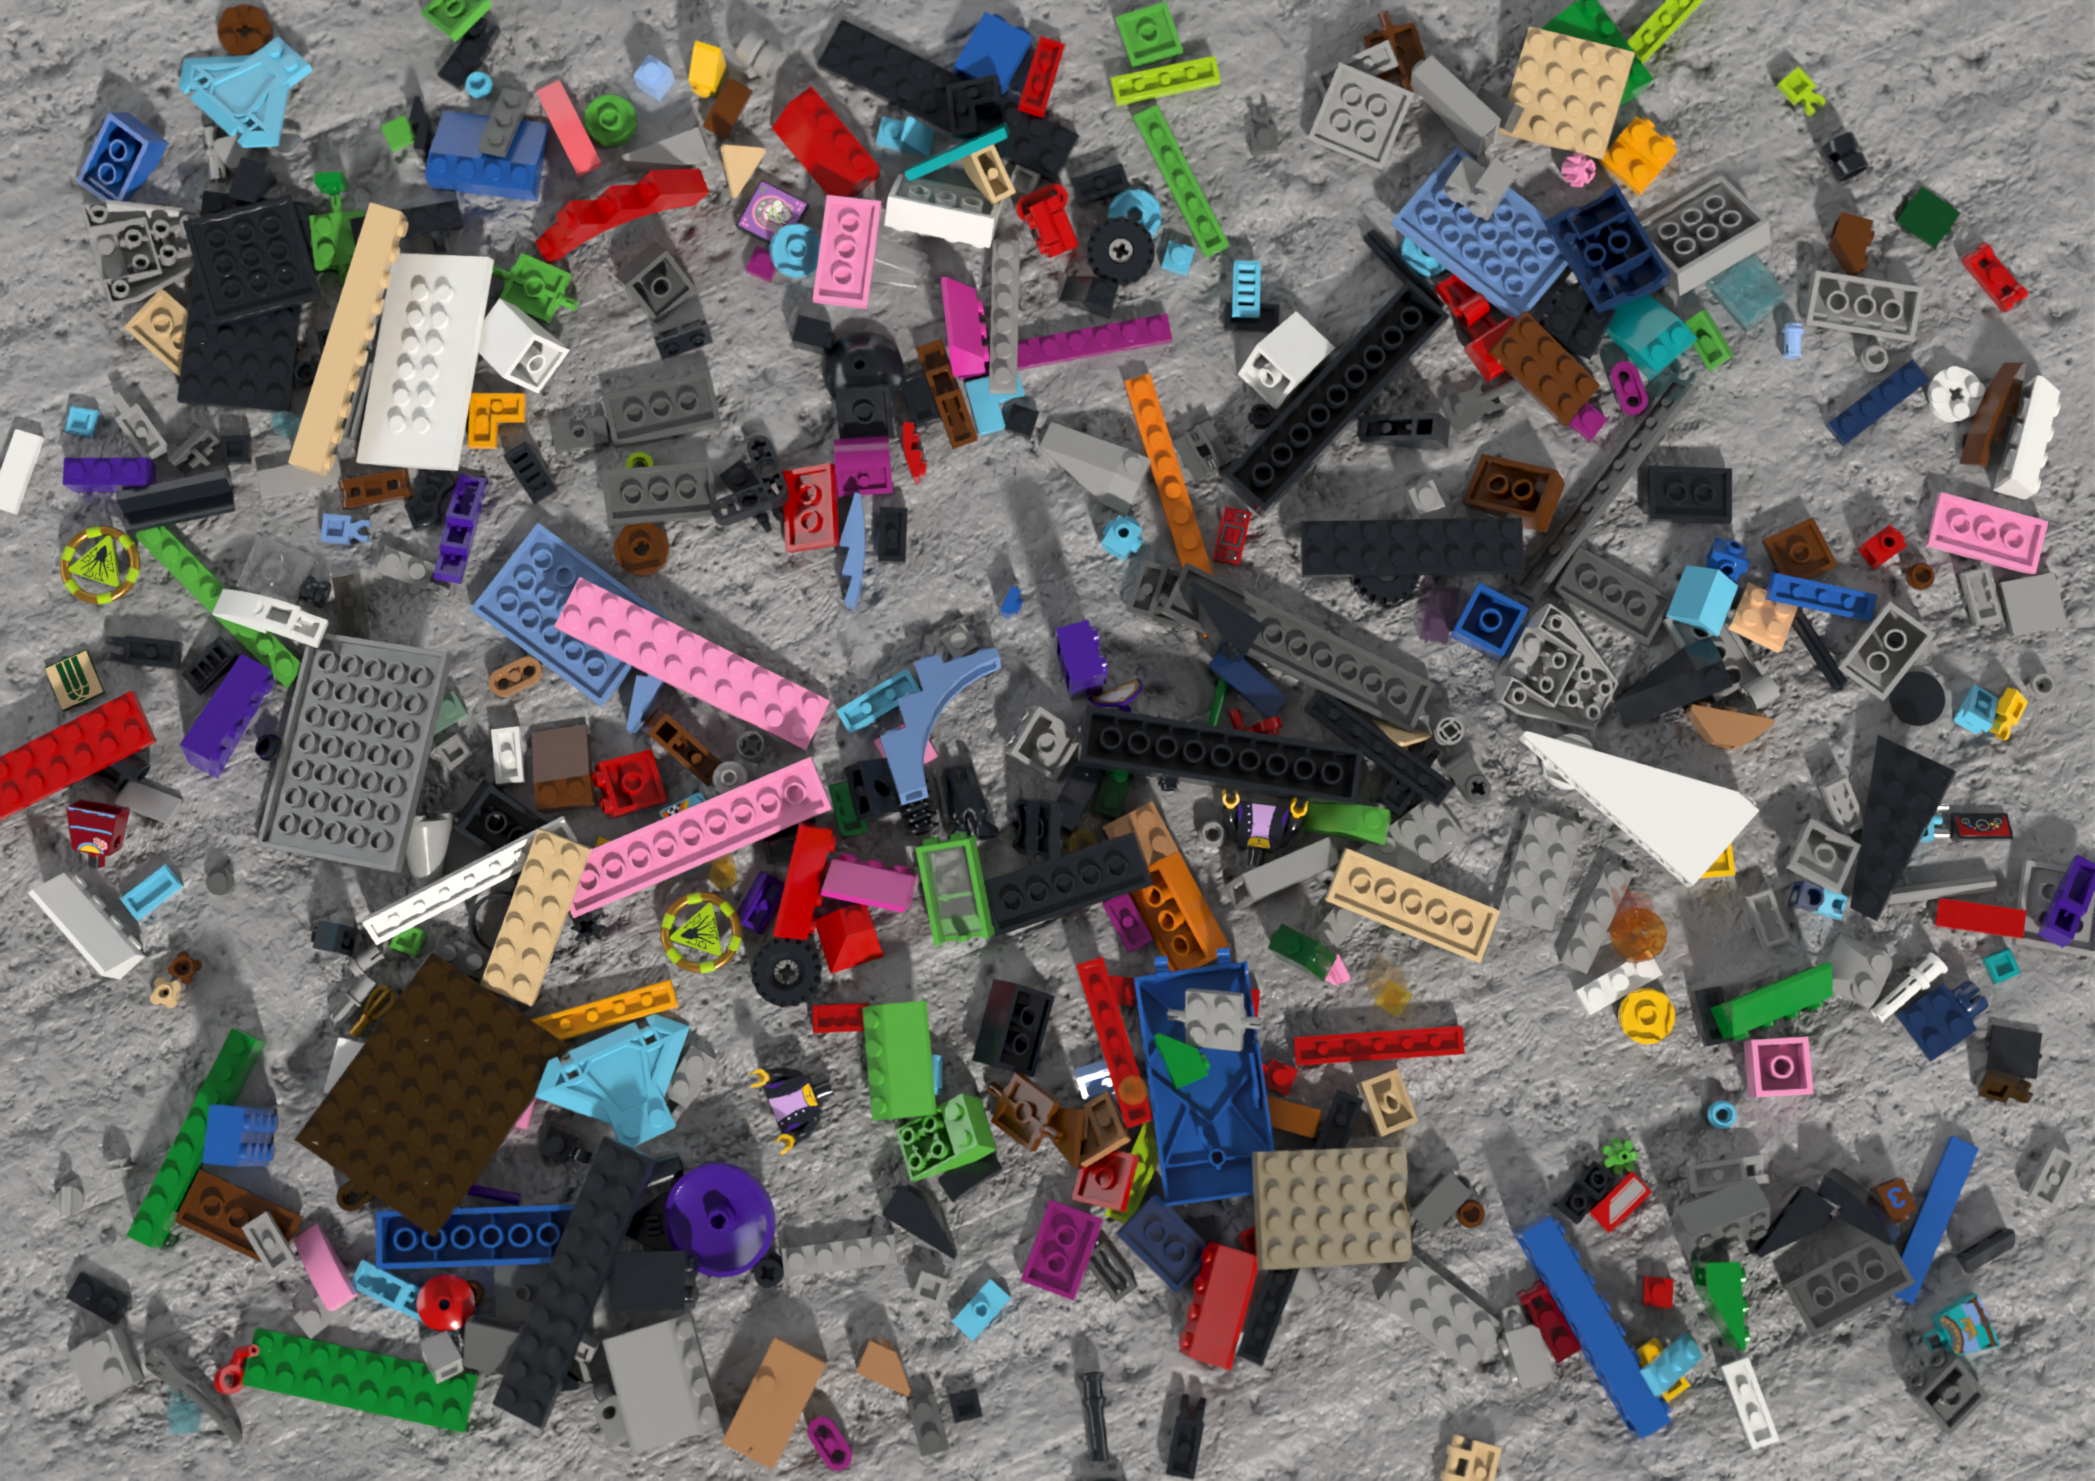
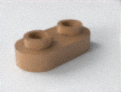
(516, 676)

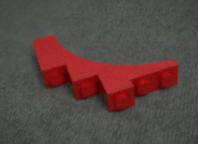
(620, 204)

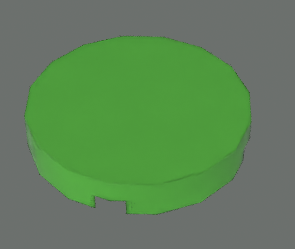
(610, 121)

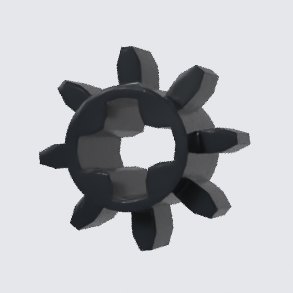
(597, 927)

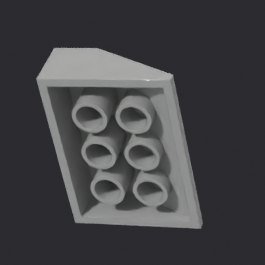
(1706, 233)
(661, 1383)

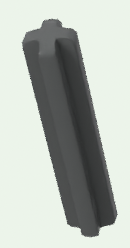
(358, 400)

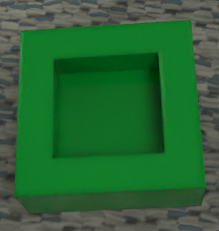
(330, 182)

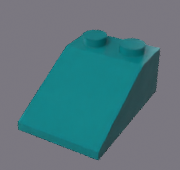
(1649, 335)

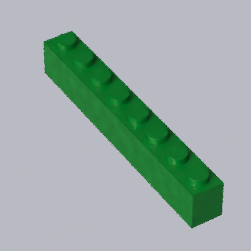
(186, 1153)

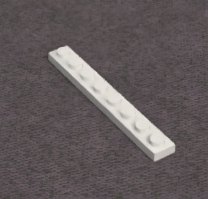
(457, 886)

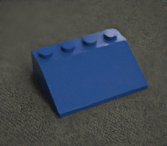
(460, 167)

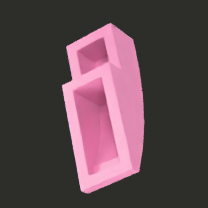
(324, 1268)

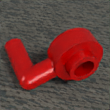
(1268, 726)
(234, 1370)

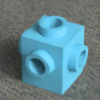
(1120, 546)

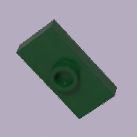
(845, 811)

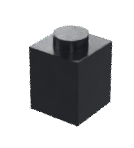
(813, 335)

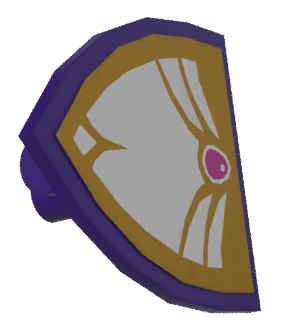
(1118, 696)

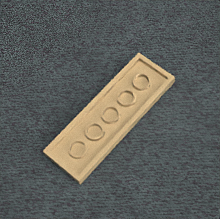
(1412, 905)
(535, 917)

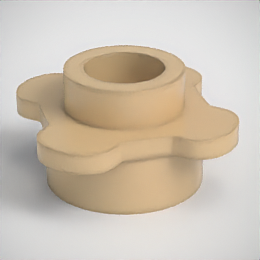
(171, 998)

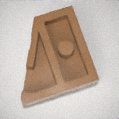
(1102, 1129)

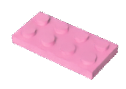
(847, 252)
(1986, 533)

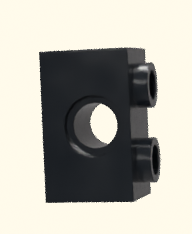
(872, 789)

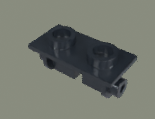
(672, 343)

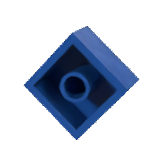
(1488, 622)

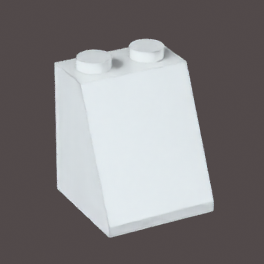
(519, 347)
(1286, 360)

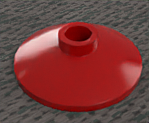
(453, 1289)

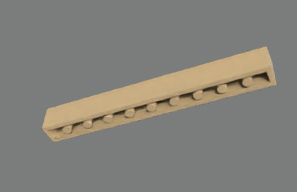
(348, 339)

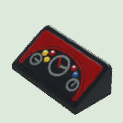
(1981, 827)

